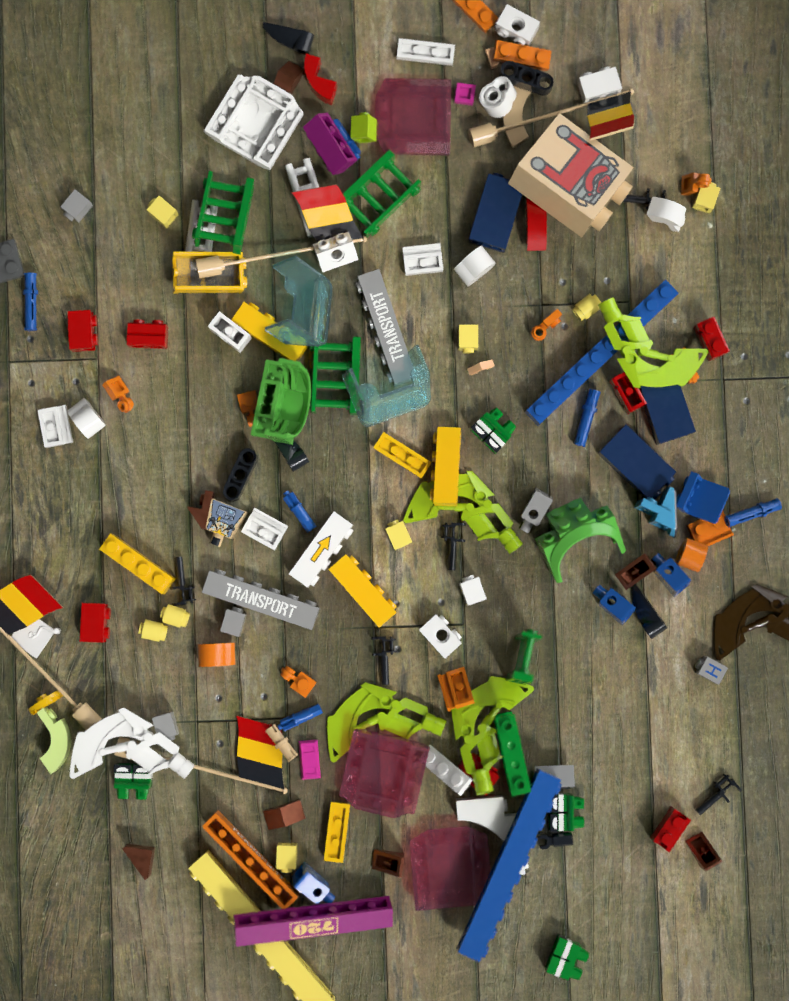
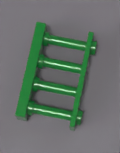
(373, 175)
(239, 223)
(354, 348)
(521, 672)
(512, 753)

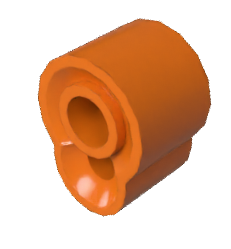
(691, 555)
(216, 654)

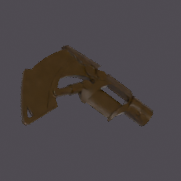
(731, 623)

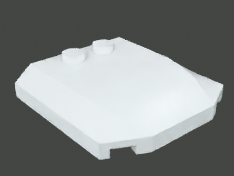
(255, 120)

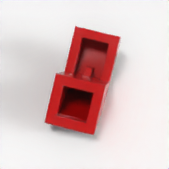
(321, 87)
(536, 227)

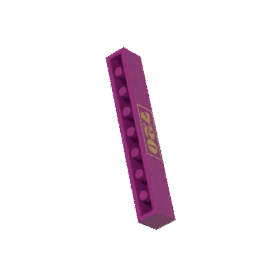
(313, 921)

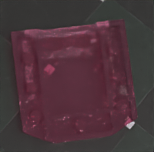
(414, 116)
(383, 773)
(448, 867)

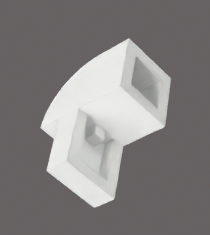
(667, 212)

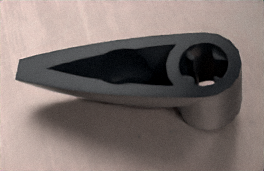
(290, 37)
(293, 455)
(647, 615)

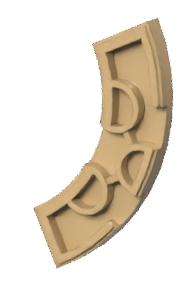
(518, 134)

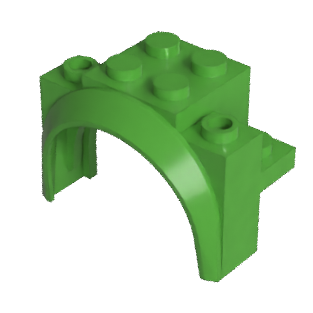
(282, 403)
(570, 525)

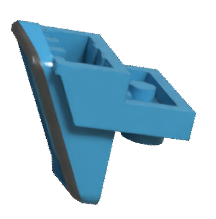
(664, 513)

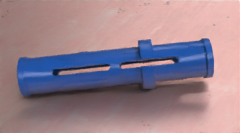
(30, 301)
(587, 417)
(760, 510)

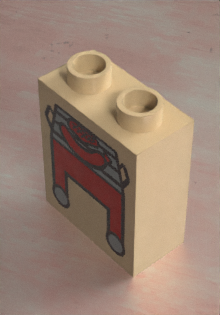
(572, 177)

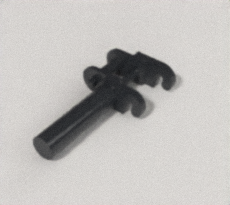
(642, 199)
(452, 544)
(181, 583)
(384, 658)
(718, 794)

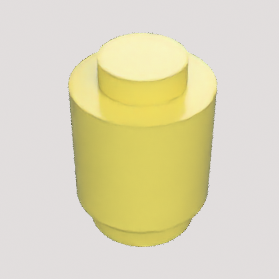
(586, 307)
(175, 616)
(153, 630)

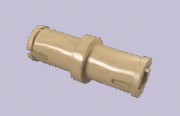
(281, 743)

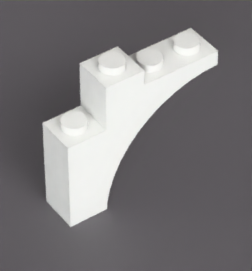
(487, 812)

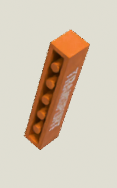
(250, 860)

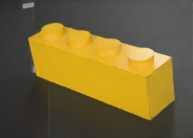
(255, 322)
(446, 466)
(137, 563)
(362, 590)

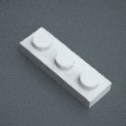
(425, 51)
(447, 771)

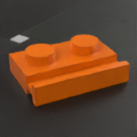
(709, 533)
(456, 689)

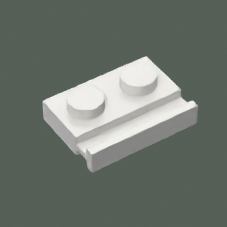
(422, 259)
(55, 426)
(264, 529)

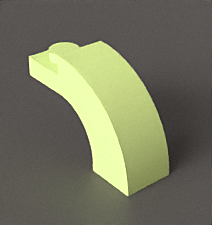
(60, 740)

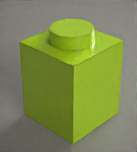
(363, 128)

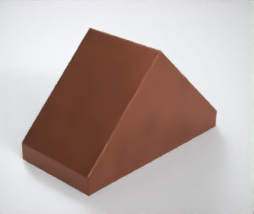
(289, 77)
(635, 571)
(284, 815)
(703, 851)
(141, 857)
(388, 862)

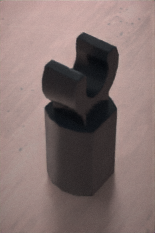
(557, 840)

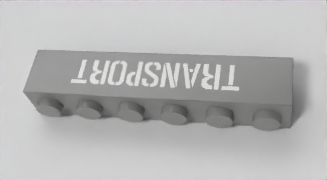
(386, 327)
(261, 600)

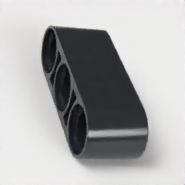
(536, 78)
(240, 465)

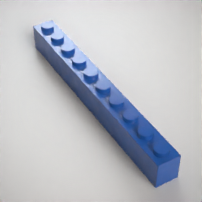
(597, 356)
(508, 865)

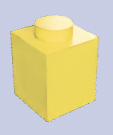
(706, 198)
(162, 211)
(468, 338)
(398, 534)
(286, 857)

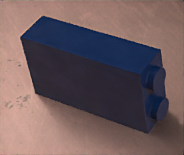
(495, 214)
(667, 413)
(637, 463)

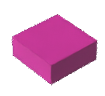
(465, 94)

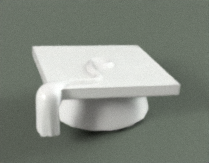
(35, 637)

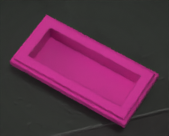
(309, 759)

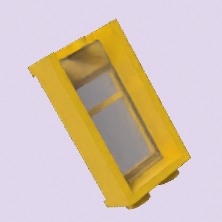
(187, 280)

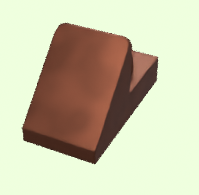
(202, 514)

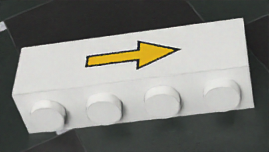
(321, 549)

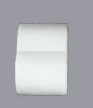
(498, 97)
(474, 266)
(86, 418)

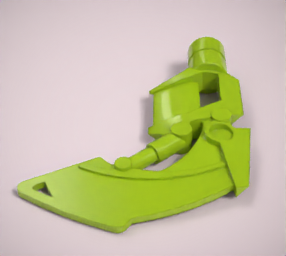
(678, 367)
(474, 489)
(495, 693)
(369, 697)

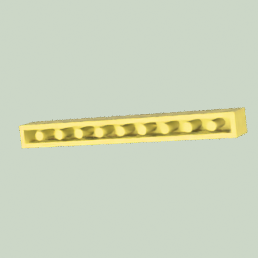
(279, 954)

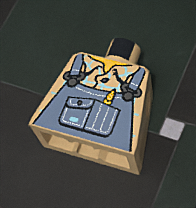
(223, 521)

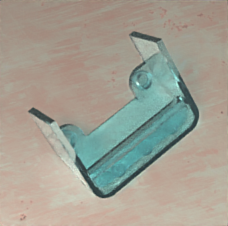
(310, 305)
(380, 408)

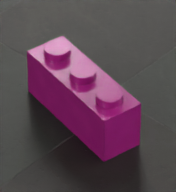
(329, 143)

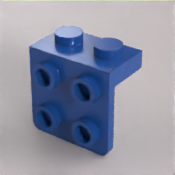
(702, 498)

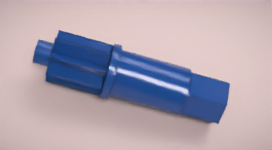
(350, 142)
(298, 510)
(300, 717)

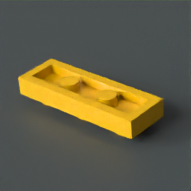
(402, 455)
(337, 832)

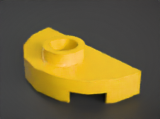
(44, 701)

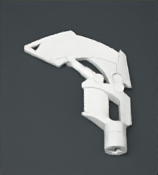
(90, 745)

